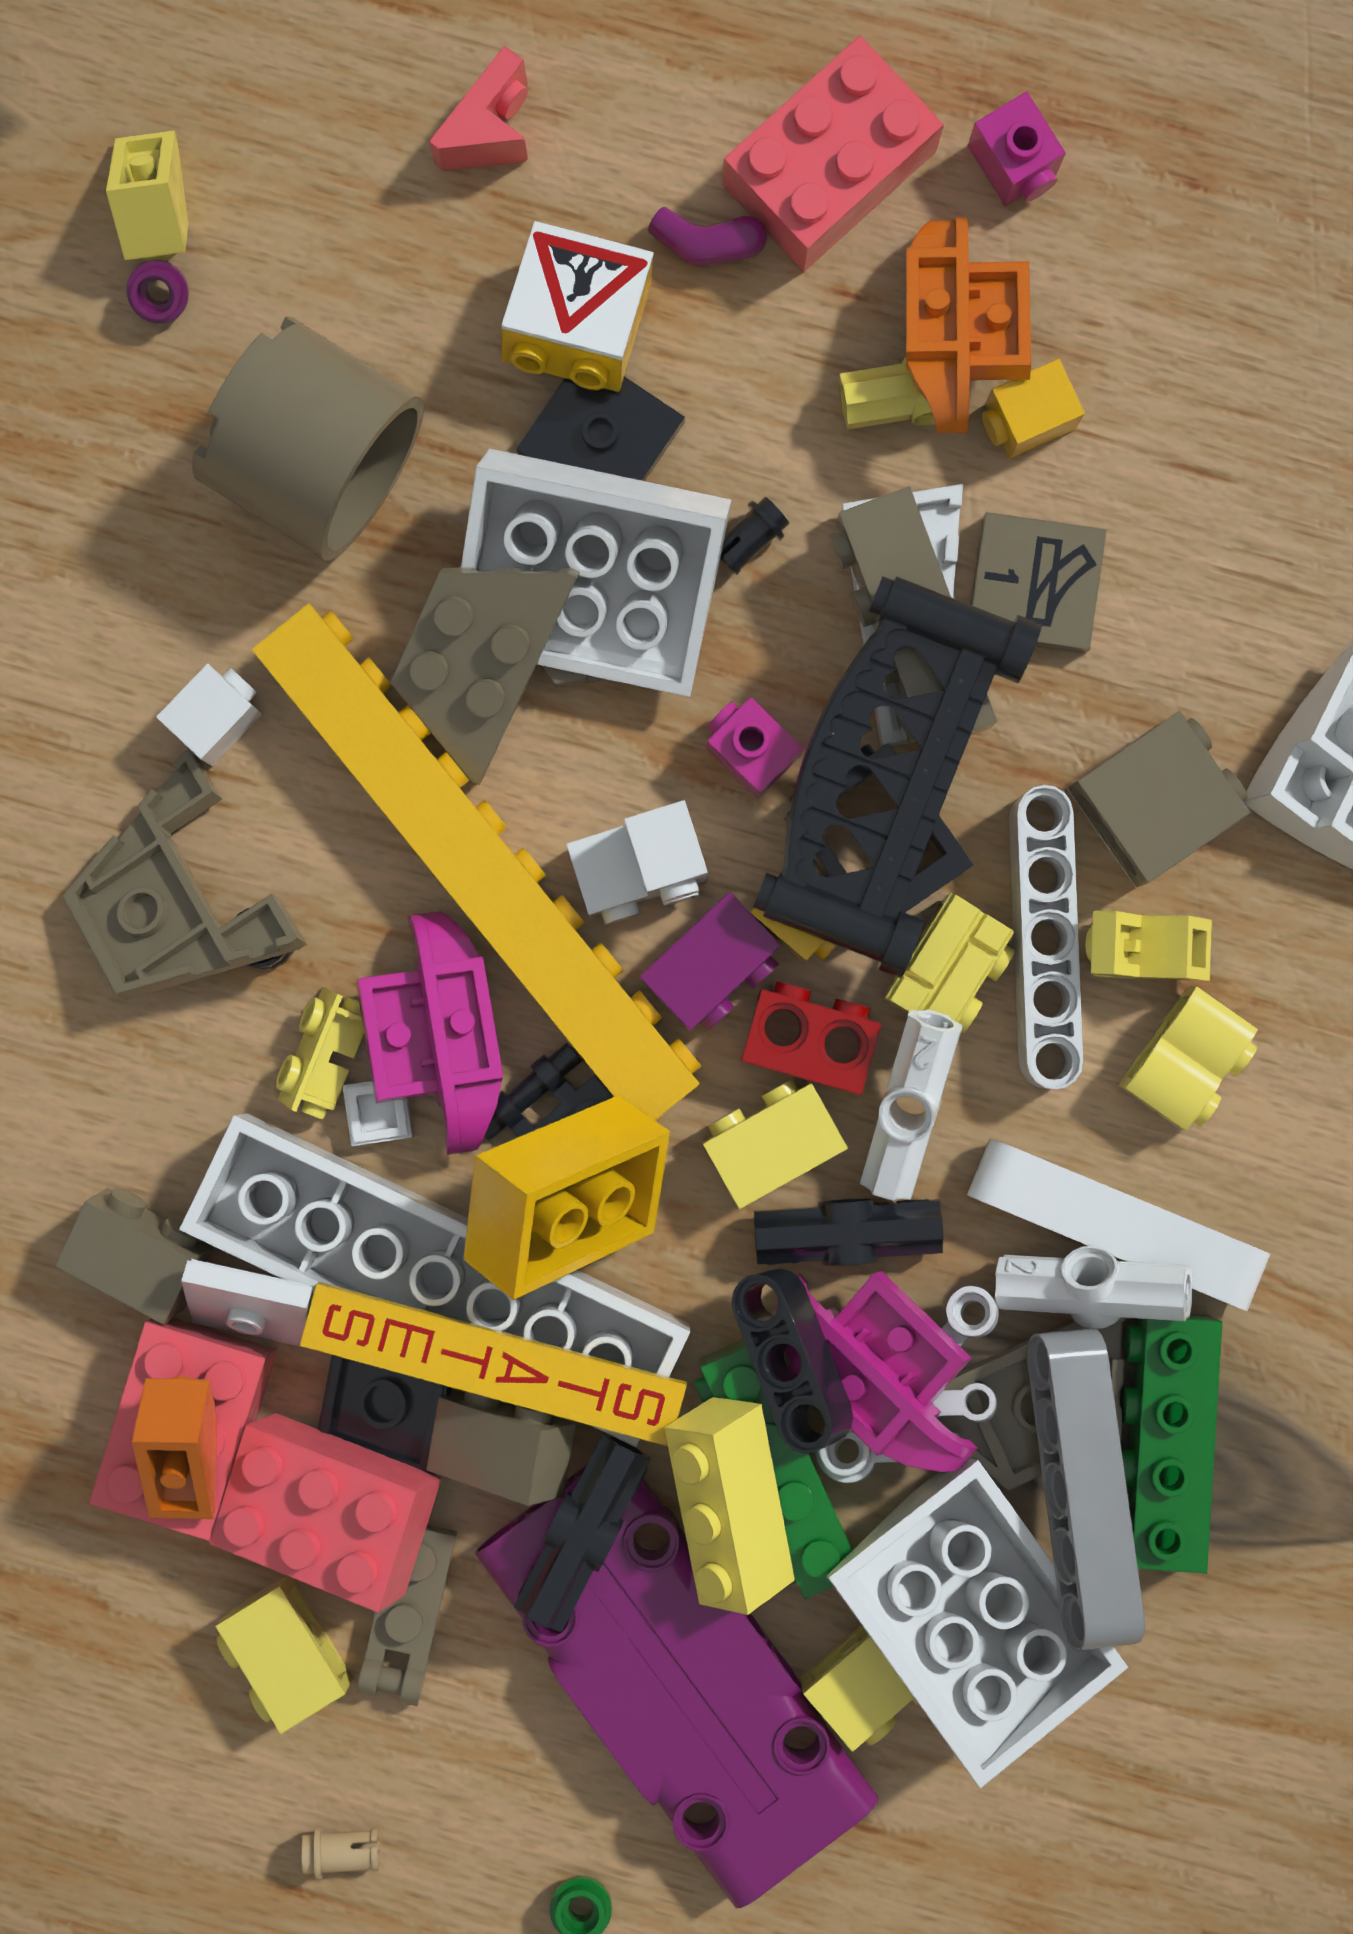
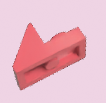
(474, 130)

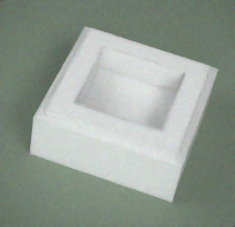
(373, 1121)

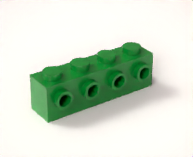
(1171, 1439)
(810, 1520)

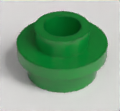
(571, 1923)

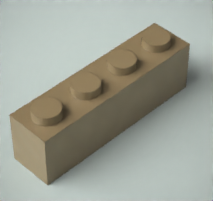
(892, 541)

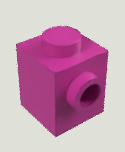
(1017, 150)
(752, 745)

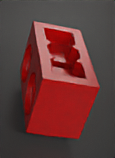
(807, 1054)

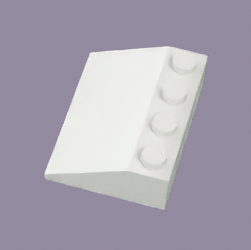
(641, 557)
(971, 1619)

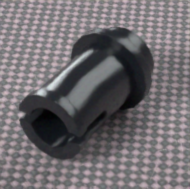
(752, 534)

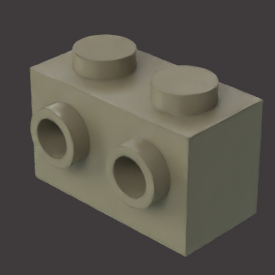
(131, 1253)
(501, 1448)

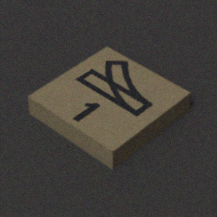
(1041, 574)

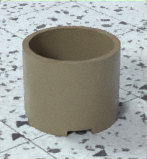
(308, 438)

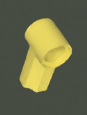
(882, 397)

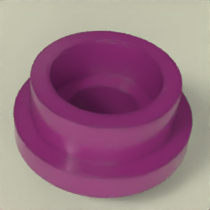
(144, 304)

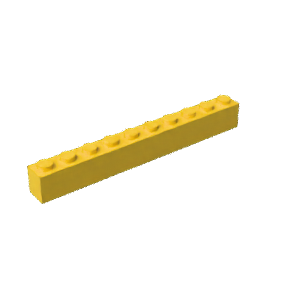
(475, 865)

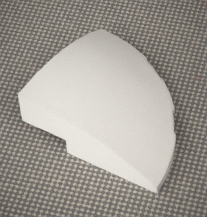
(1309, 769)

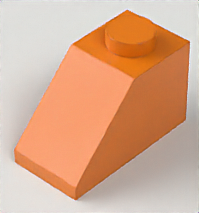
(177, 1447)

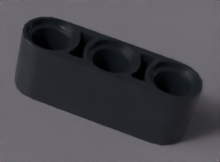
(785, 1391)

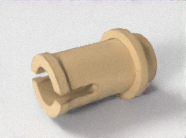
(339, 1852)

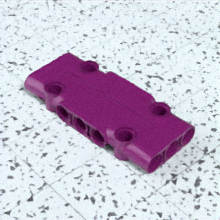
(690, 1702)

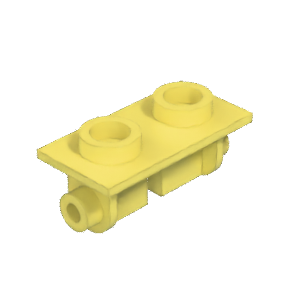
(309, 1072)

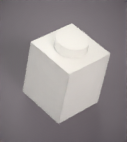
(211, 713)

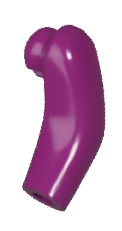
(708, 245)

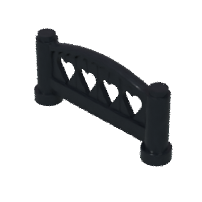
(964, 653)

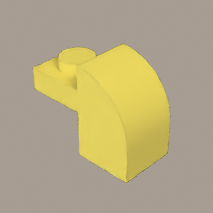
(1149, 946)

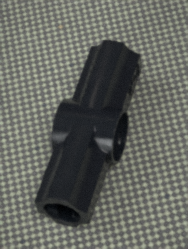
(848, 1231)
(582, 1532)

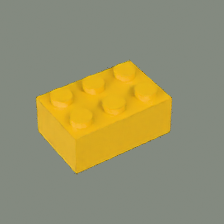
(565, 1195)

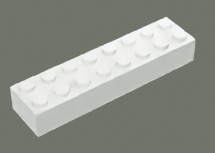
(344, 1226)

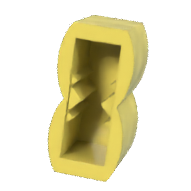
(1189, 1059)

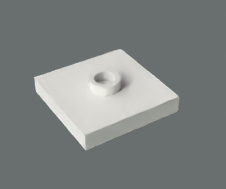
(246, 1302)

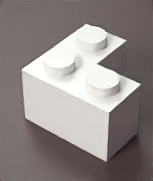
(639, 862)

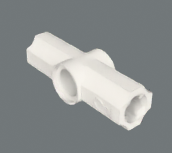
(920, 1073)
(1094, 1287)

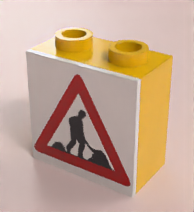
(576, 307)

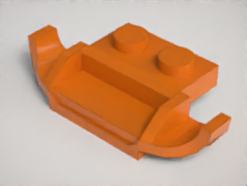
(962, 320)

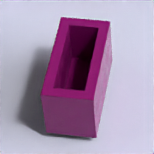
(711, 963)

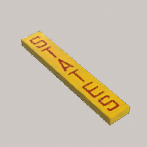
(492, 1363)

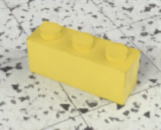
(730, 1504)

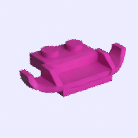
(436, 1031)
(892, 1372)

